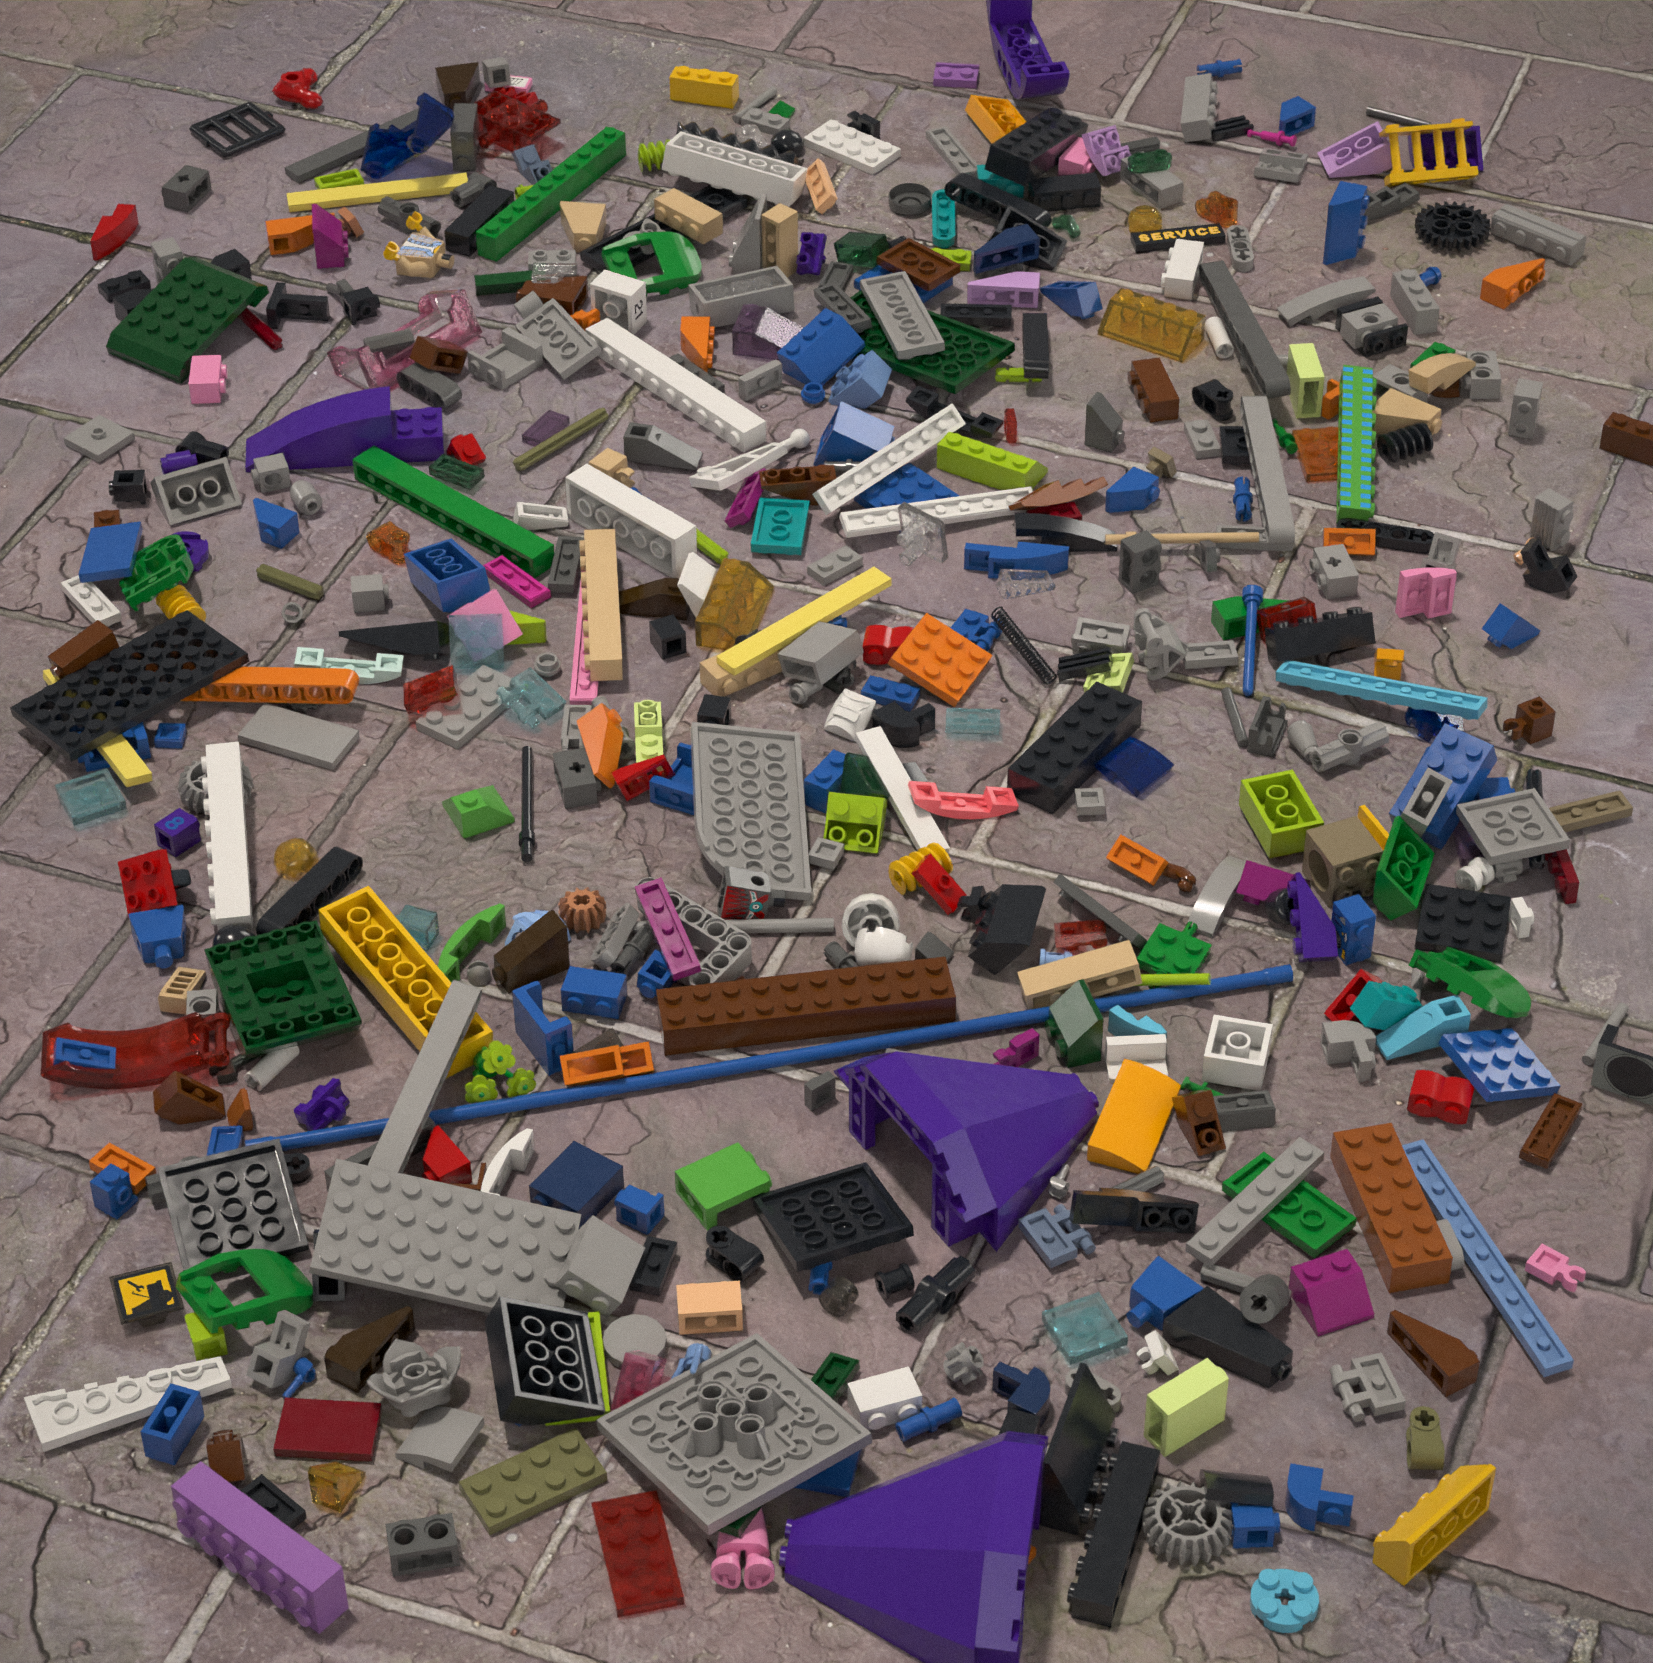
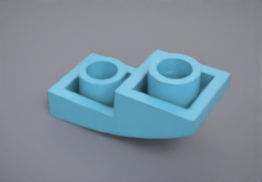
(1125, 1024)

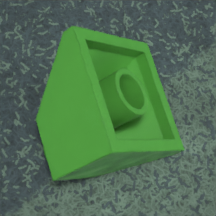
(478, 811)

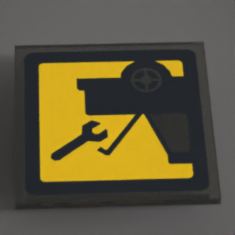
(146, 1295)

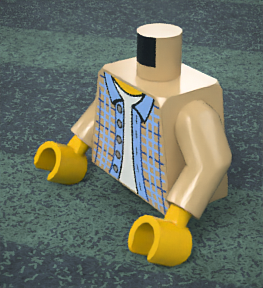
(420, 254)

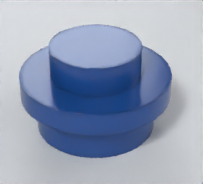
(813, 393)

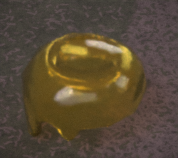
(1144, 219)
(295, 857)

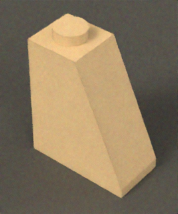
(583, 223)
(1399, 410)

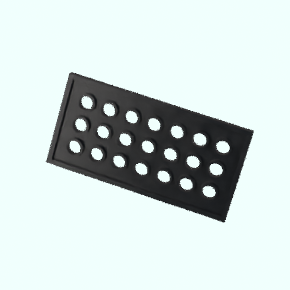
(129, 685)

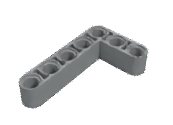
(727, 945)

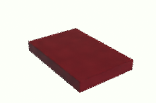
(328, 1429)

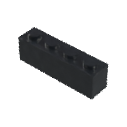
(461, 234)
(1319, 635)

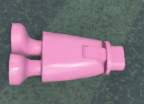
(755, 1543)

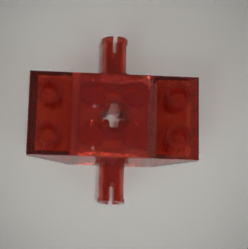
(511, 122)

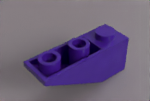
(1314, 929)

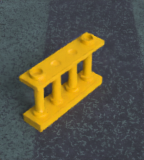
(1441, 172)

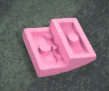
(1425, 592)
(493, 604)

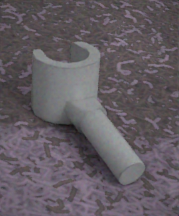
(1058, 1186)

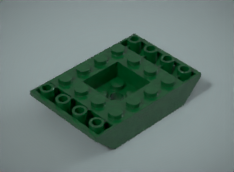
(281, 990)

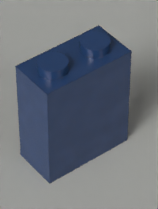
(578, 1182)

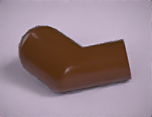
(1183, 875)

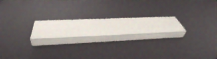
(893, 775)

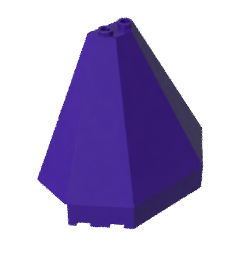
(982, 1126)
(931, 1553)

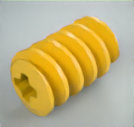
(177, 601)
(901, 869)

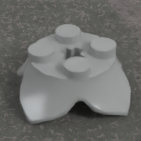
(414, 1379)

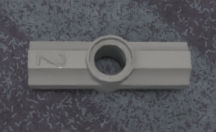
(1349, 746)

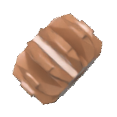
(582, 910)

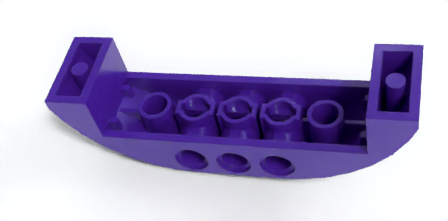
(1022, 52)

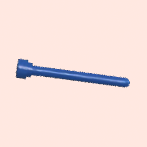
(1252, 597)

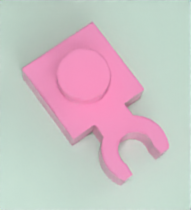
(1554, 1266)

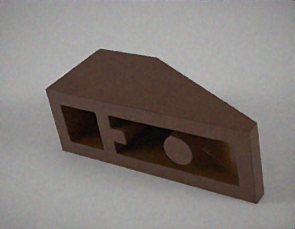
(1436, 1353)

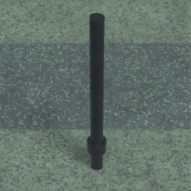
(526, 836)

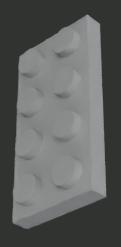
(468, 711)

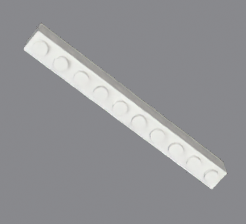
(678, 386)

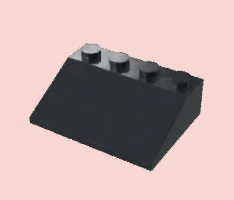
(542, 1363)
(1077, 1455)

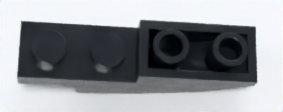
(1134, 1209)

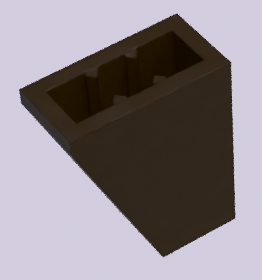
(457, 83)
(533, 954)

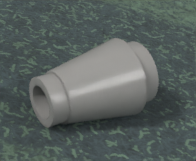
(1302, 737)

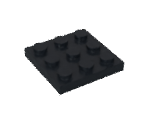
(1463, 921)

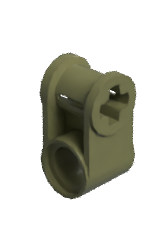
(1424, 1440)

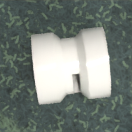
(1475, 875)

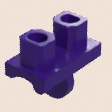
(811, 253)
(326, 1104)

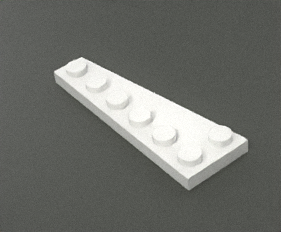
(89, 1411)

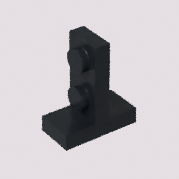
(295, 306)

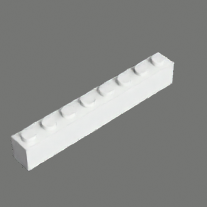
(228, 836)

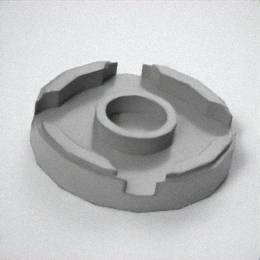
(632, 1334)

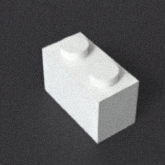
(884, 1398)

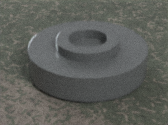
(909, 198)

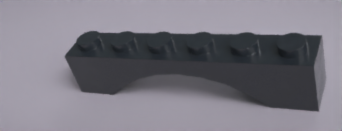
(230, 260)

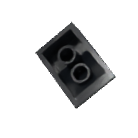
(1050, 243)

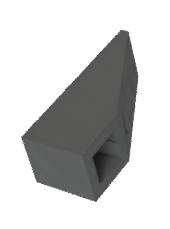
(654, 446)

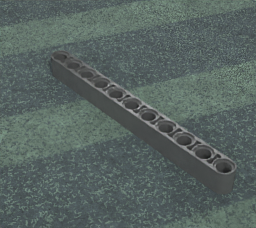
(1244, 330)

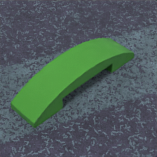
(482, 926)

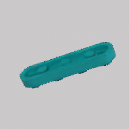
(943, 220)

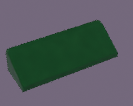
(501, 282)

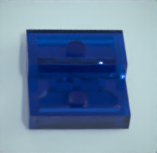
(1134, 765)

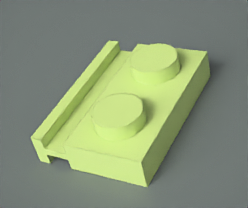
(1117, 676)

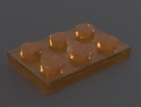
(1317, 453)

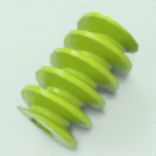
(651, 154)

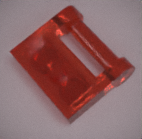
(1080, 933)

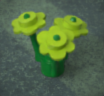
(495, 1061)

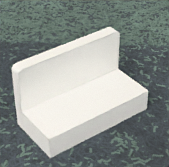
(1144, 1049)

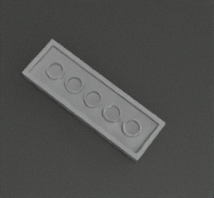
(902, 315)

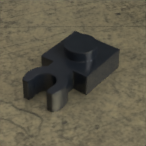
(864, 124)

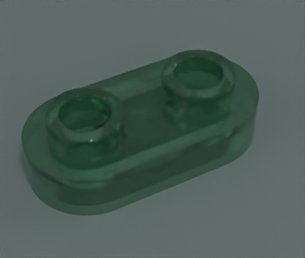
(1149, 161)

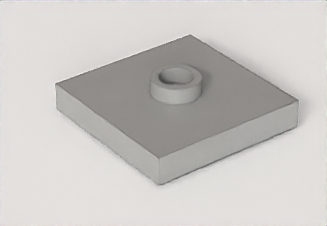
(99, 438)

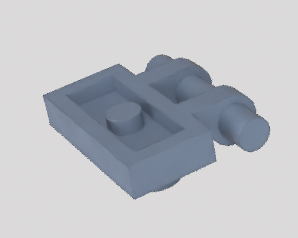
(1050, 1240)

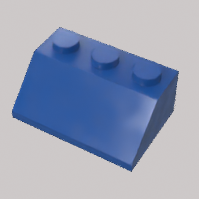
(1346, 222)
(820, 349)

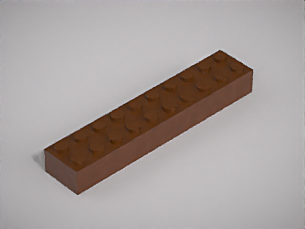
(805, 1005)

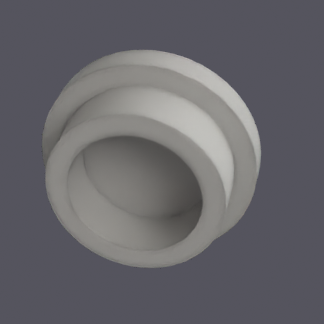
(547, 664)

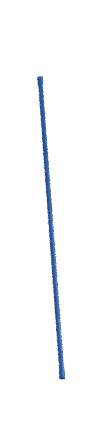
(1267, 976)

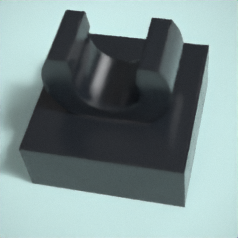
(972, 903)

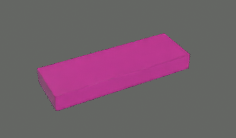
(517, 581)

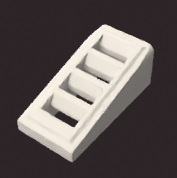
(540, 516)

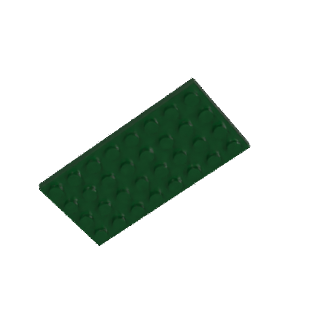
(965, 358)

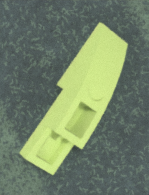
(648, 730)

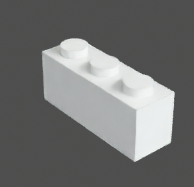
(1182, 269)

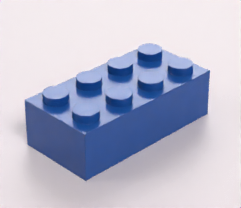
(447, 575)
(1460, 759)

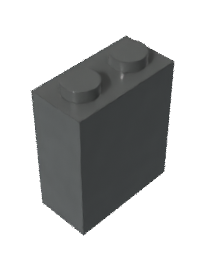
(464, 137)

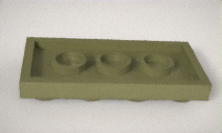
(532, 1481)

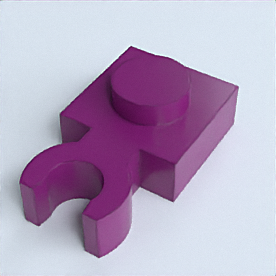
(1020, 1050)

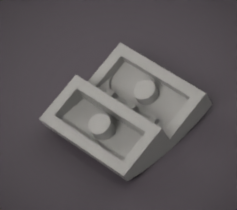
(1281, 165)
(440, 1438)

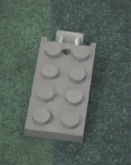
(562, 339)

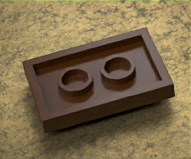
(920, 263)

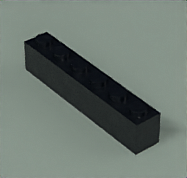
(1114, 1535)

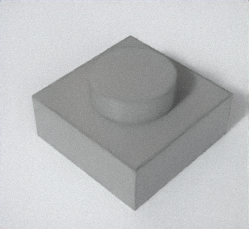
(1089, 801)
(826, 853)

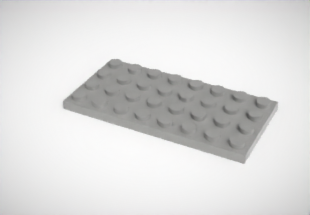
(440, 1240)

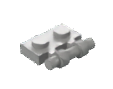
(1377, 1386)

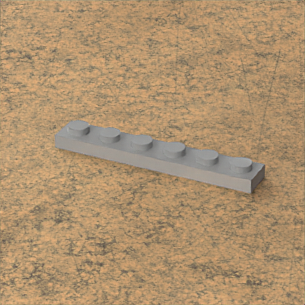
(1254, 1202)

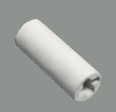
(1219, 337)
(270, 1067)

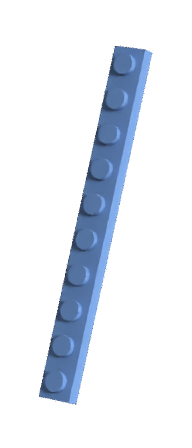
(1489, 1264)

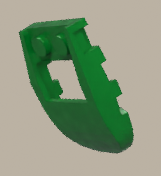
(674, 254)
(157, 569)
(1483, 980)
(275, 1274)

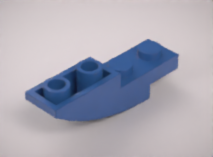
(1024, 557)

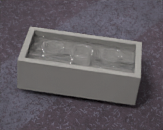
(725, 296)

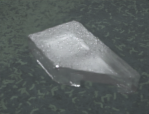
(551, 271)

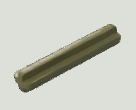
(290, 581)

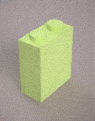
(1305, 380)
(1186, 1407)

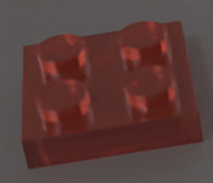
(430, 689)

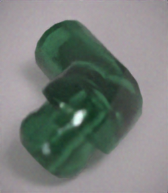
(1068, 223)

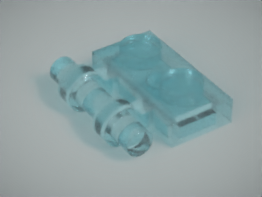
(536, 692)

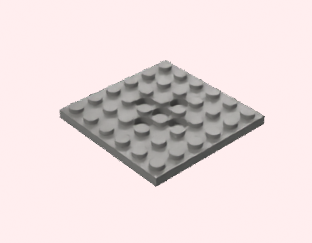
(733, 1433)

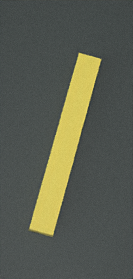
(375, 192)
(797, 623)
(118, 754)

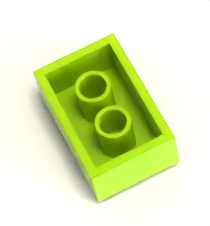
(1278, 812)

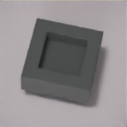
(820, 1090)

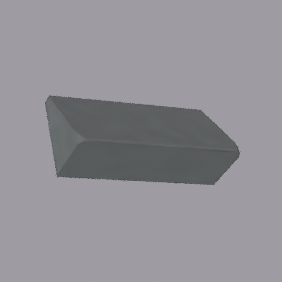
(1245, 1110)

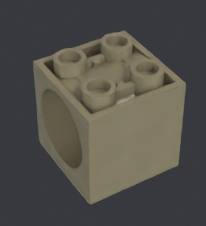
(1341, 860)

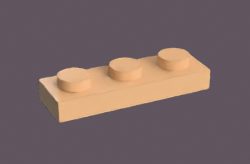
(820, 186)

